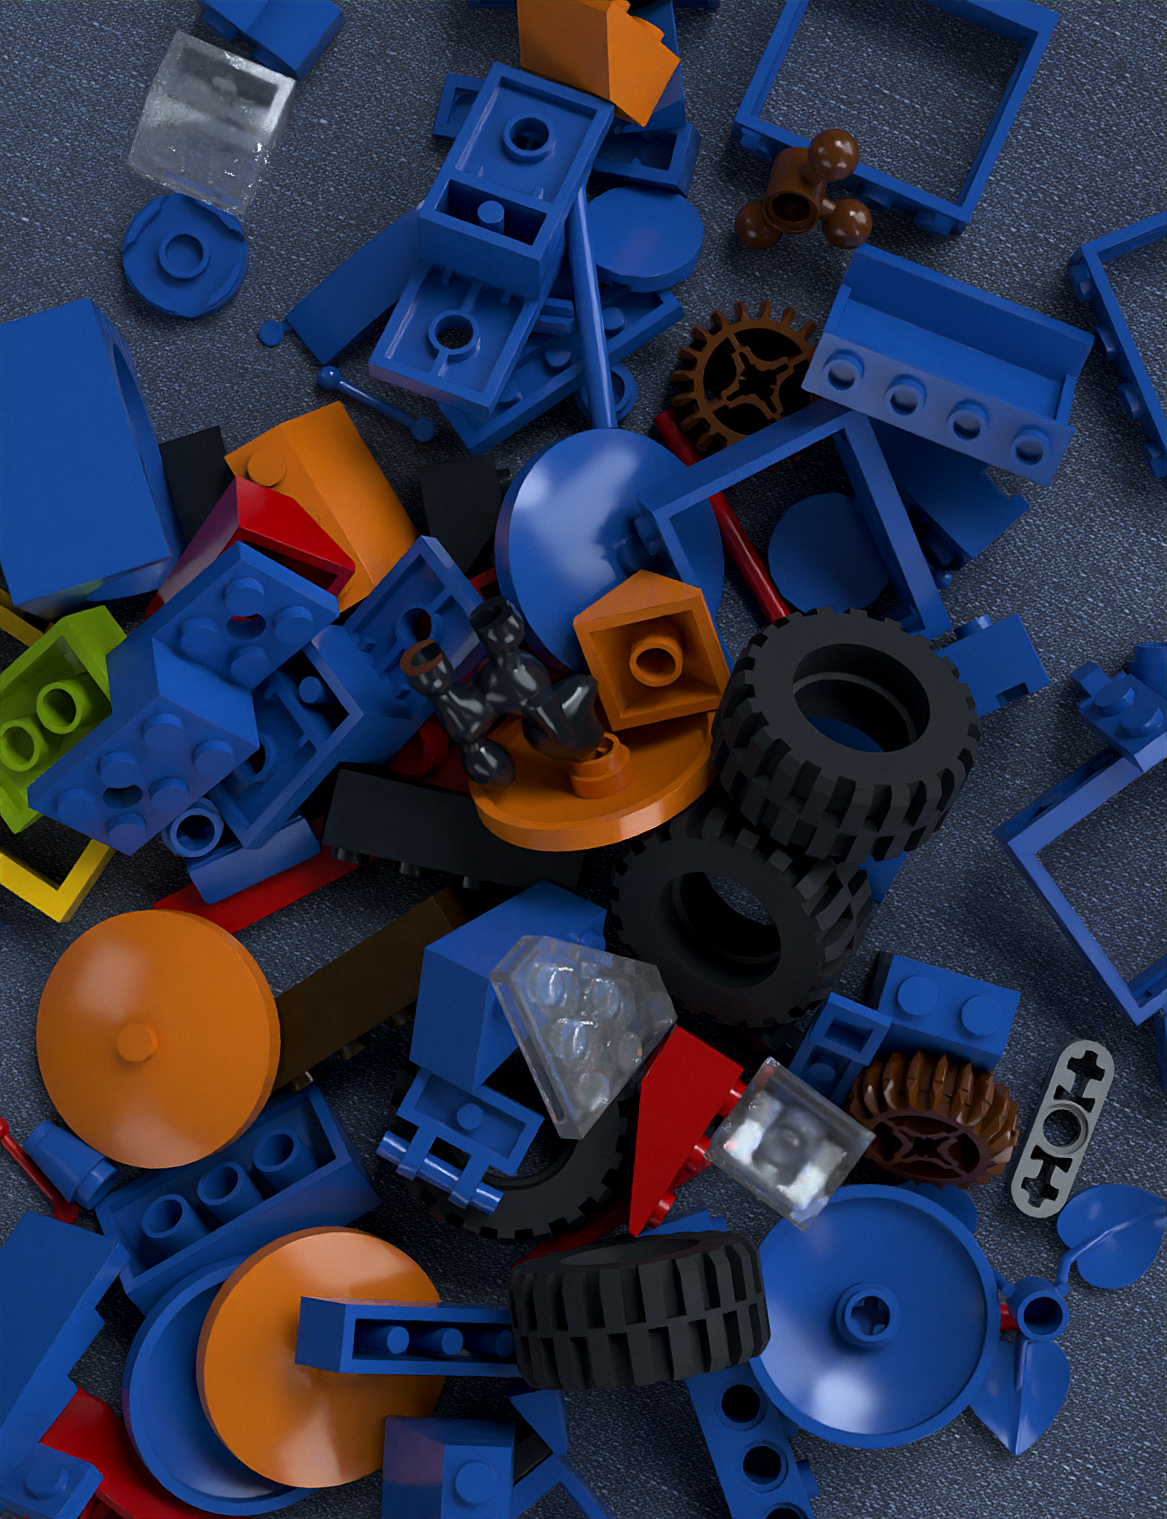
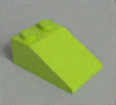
(52, 703)

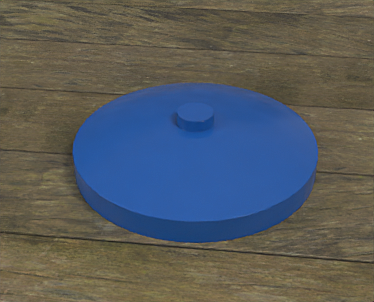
(573, 536)
(876, 1318)
(167, 1414)

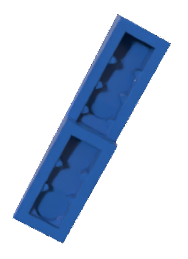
(643, 157)

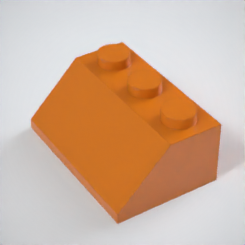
(340, 485)

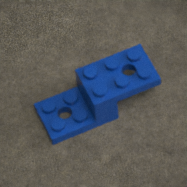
(491, 239)
(347, 692)
(183, 699)

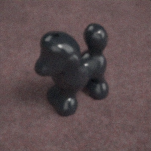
(505, 683)

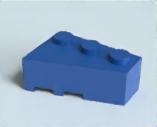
(946, 495)
(458, 1016)

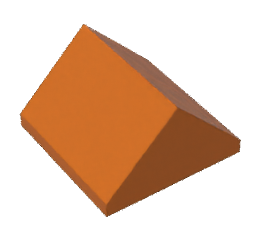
(652, 651)

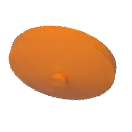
(605, 797)
(158, 1038)
(294, 1418)

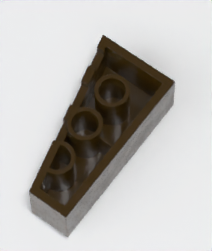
(363, 988)

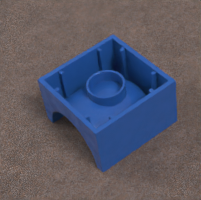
(79, 468)

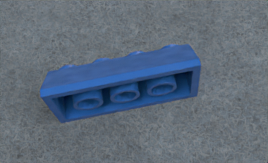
(276, 1179)

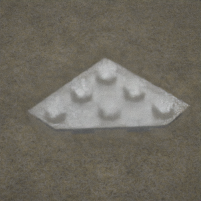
(580, 1022)

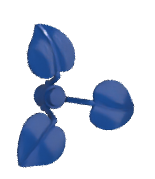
(1113, 1241)

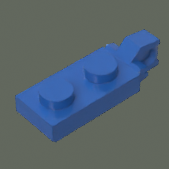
(1123, 714)

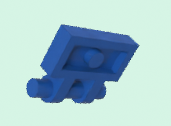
(480, 1123)

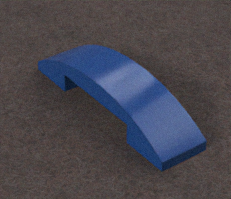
(358, 291)
(837, 1046)

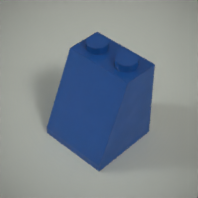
(940, 1012)
(447, 1468)

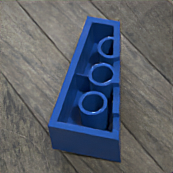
(990, 658)

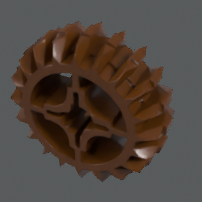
(740, 359)
(934, 1119)

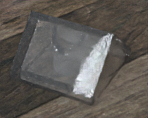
(788, 1144)

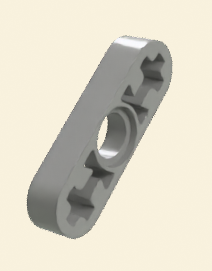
(1030, 1166)

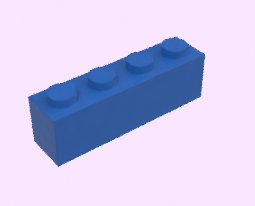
(405, 1337)

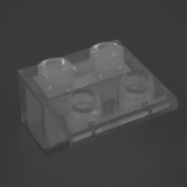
(211, 124)

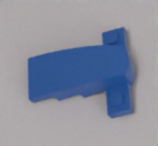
(47, 1321)

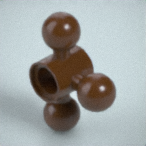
(798, 199)

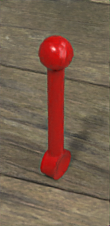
(62, 1209)

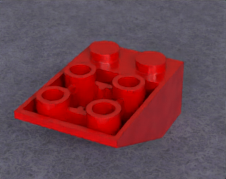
(676, 1101)

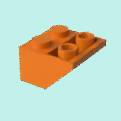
(597, 52)

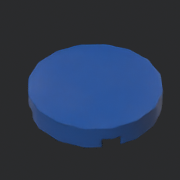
(644, 237)
(185, 256)
(825, 556)

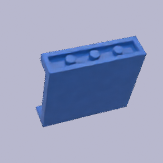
(950, 363)

